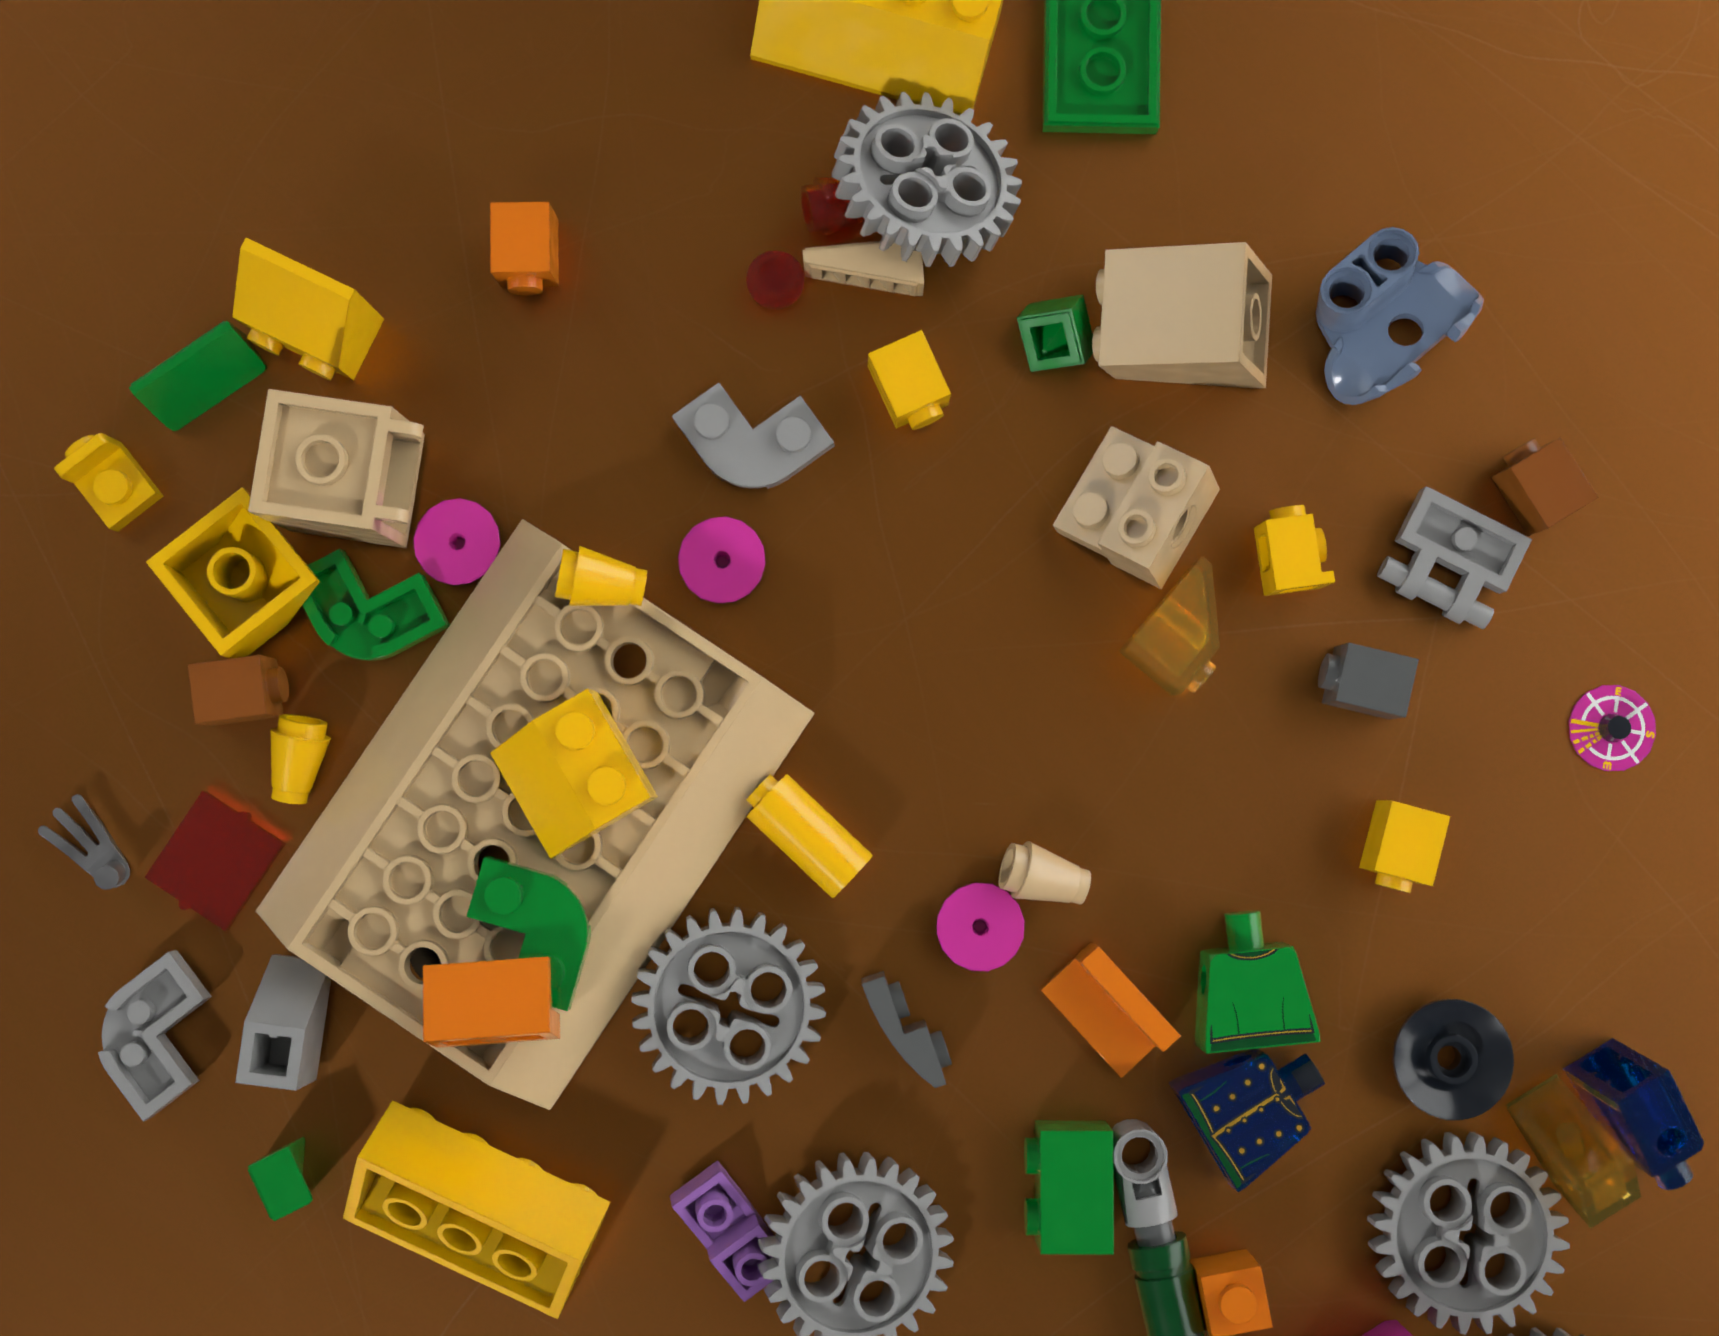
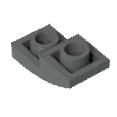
(918, 1047)

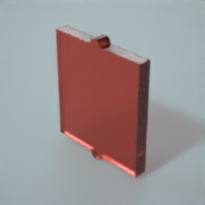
(215, 860)

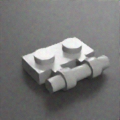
(1461, 541)

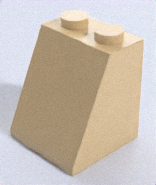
(1184, 315)

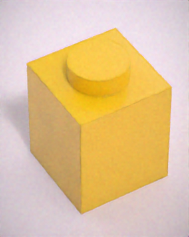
(910, 381)
(1404, 845)

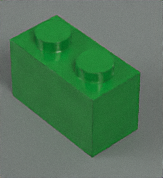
(1071, 1187)

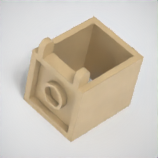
(337, 468)

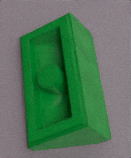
(199, 376)

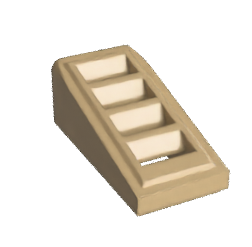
(866, 267)

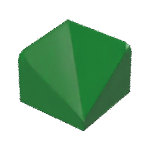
(1056, 333)
(281, 1180)

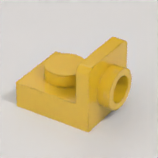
(108, 479)

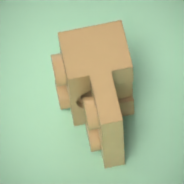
(1138, 505)

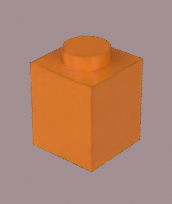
(524, 246)
(1232, 1293)

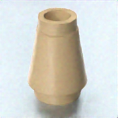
(1041, 875)

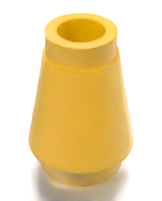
(598, 580)
(296, 756)

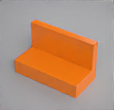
(488, 1002)
(1108, 1010)

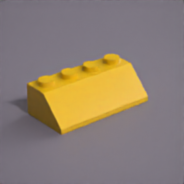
(882, 44)
(474, 1208)

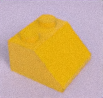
(303, 312)
(235, 577)
(573, 772)

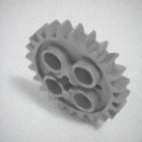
(926, 179)
(708, 1056)
(1521, 1233)
(807, 1238)

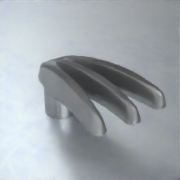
(103, 860)

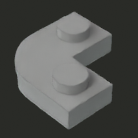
(748, 455)
(133, 1035)

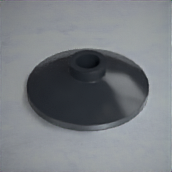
(1480, 1065)

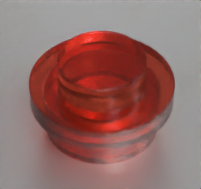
(775, 280)

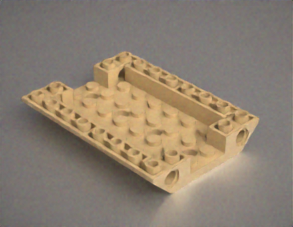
(406, 828)

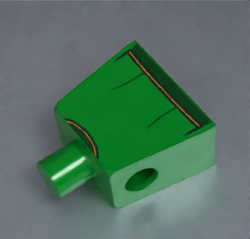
(1251, 992)

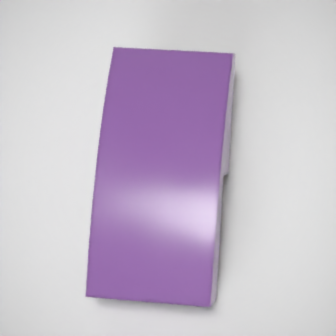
(726, 1226)

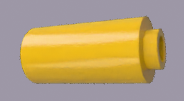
(807, 833)

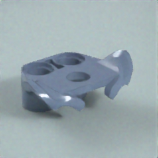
(1362, 354)

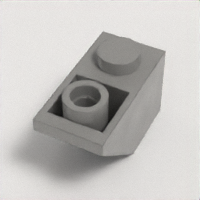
(284, 1026)

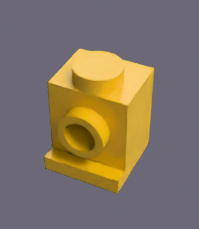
(1291, 552)

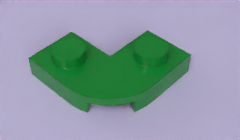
(366, 625)
(544, 912)

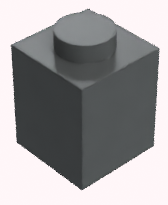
(1368, 680)

